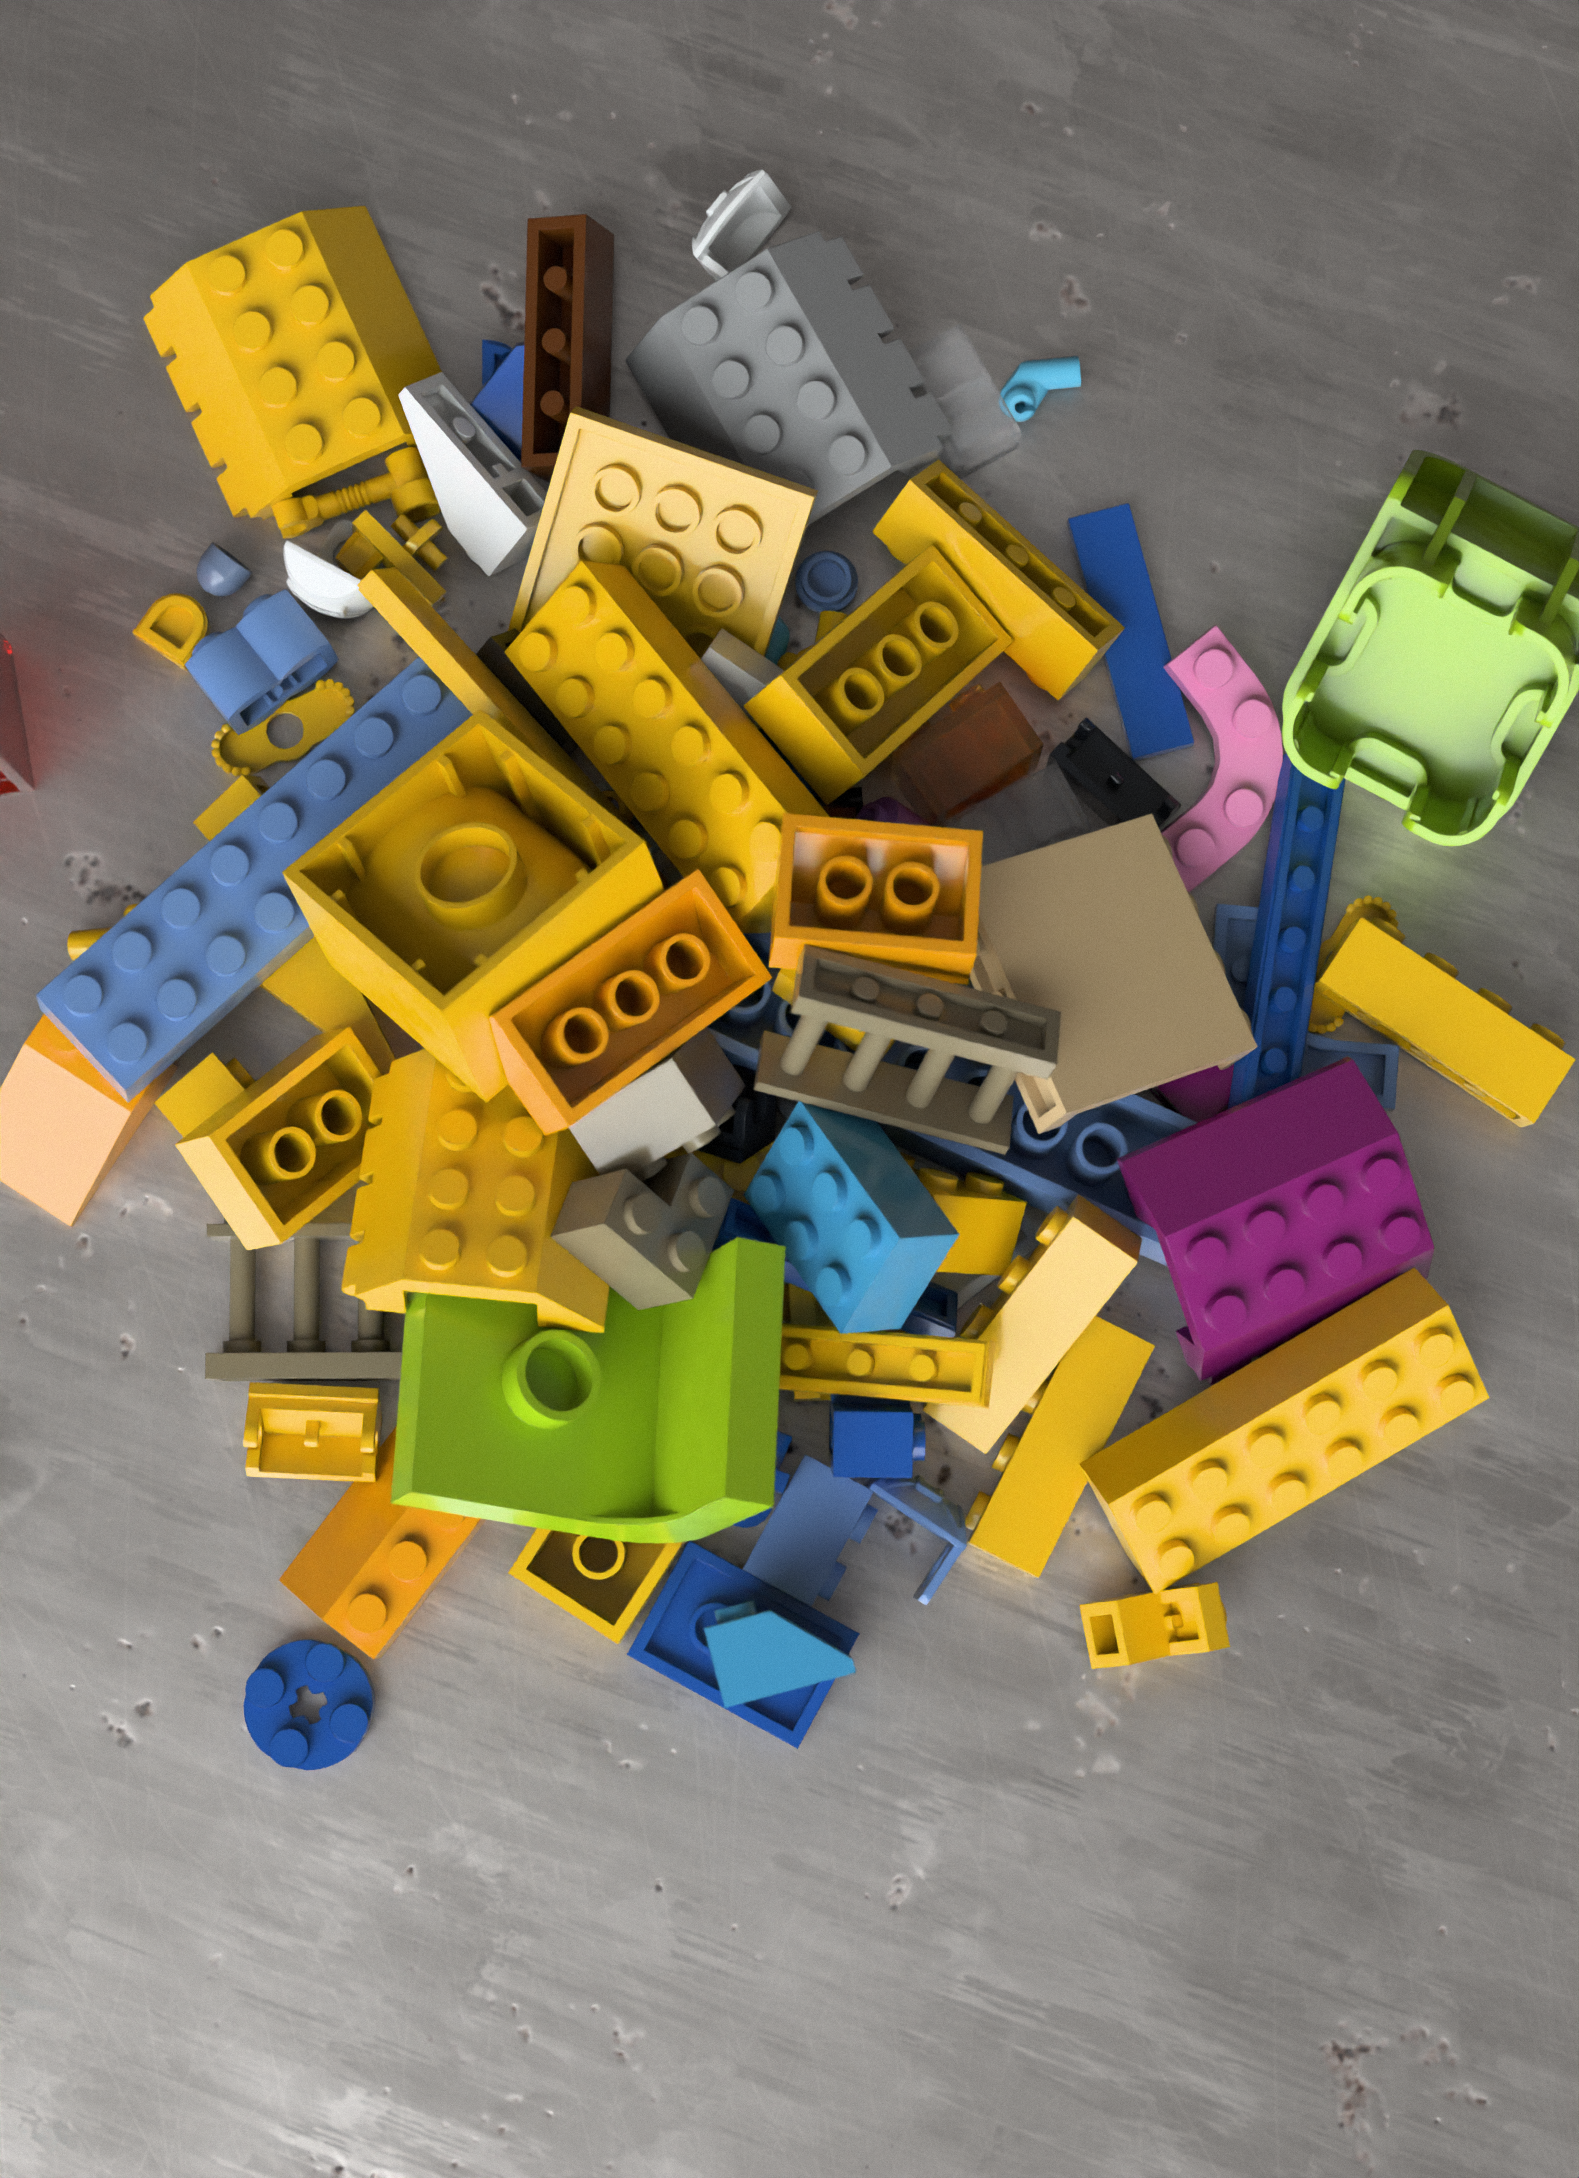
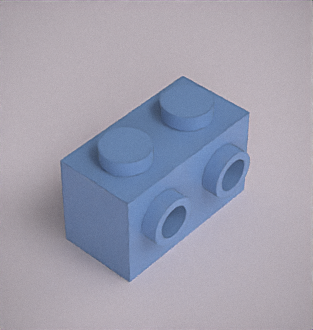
(810, 1531)

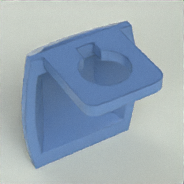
(932, 1511)

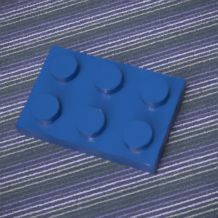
(677, 1646)

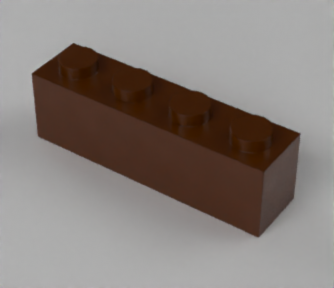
(564, 331)

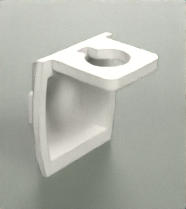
(739, 224)
(321, 583)

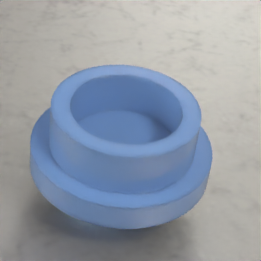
(826, 582)

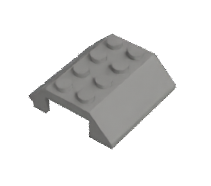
(792, 374)

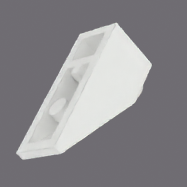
(476, 479)

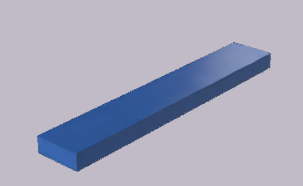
(1288, 932)

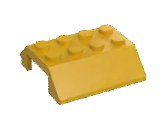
(292, 353)
(466, 1201)

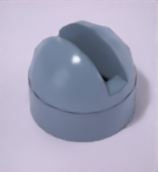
(221, 571)

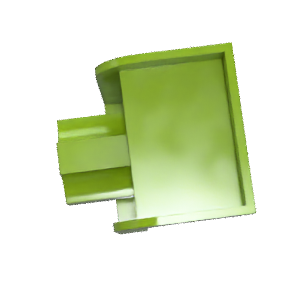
(596, 1434)

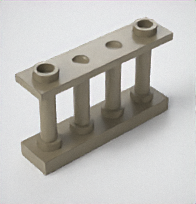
(916, 1011)
(306, 1354)

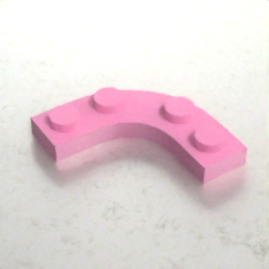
(1245, 754)

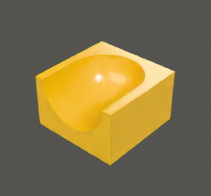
(468, 890)

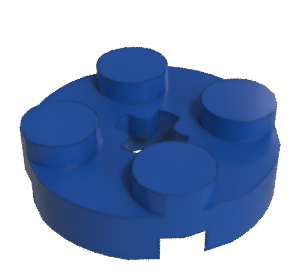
(274, 1689)

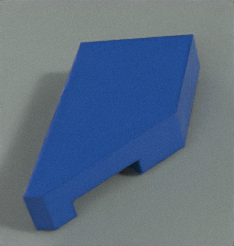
(501, 400)

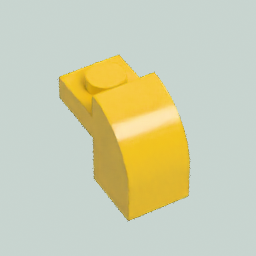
(1155, 1626)

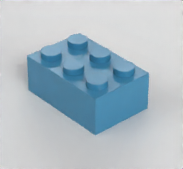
(850, 1217)

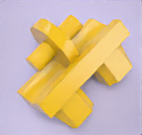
(374, 545)

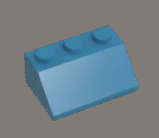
(768, 1654)

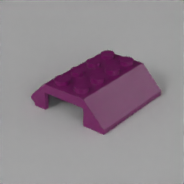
(1279, 1214)

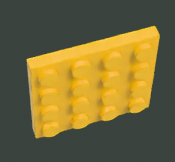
(688, 525)

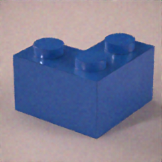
(874, 1437)

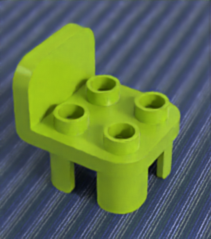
(1442, 653)

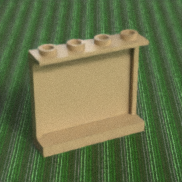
(1122, 956)

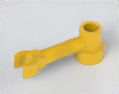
(404, 483)

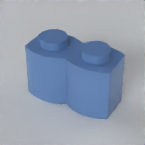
(261, 660)

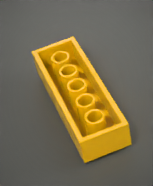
(664, 734)
(1285, 1430)

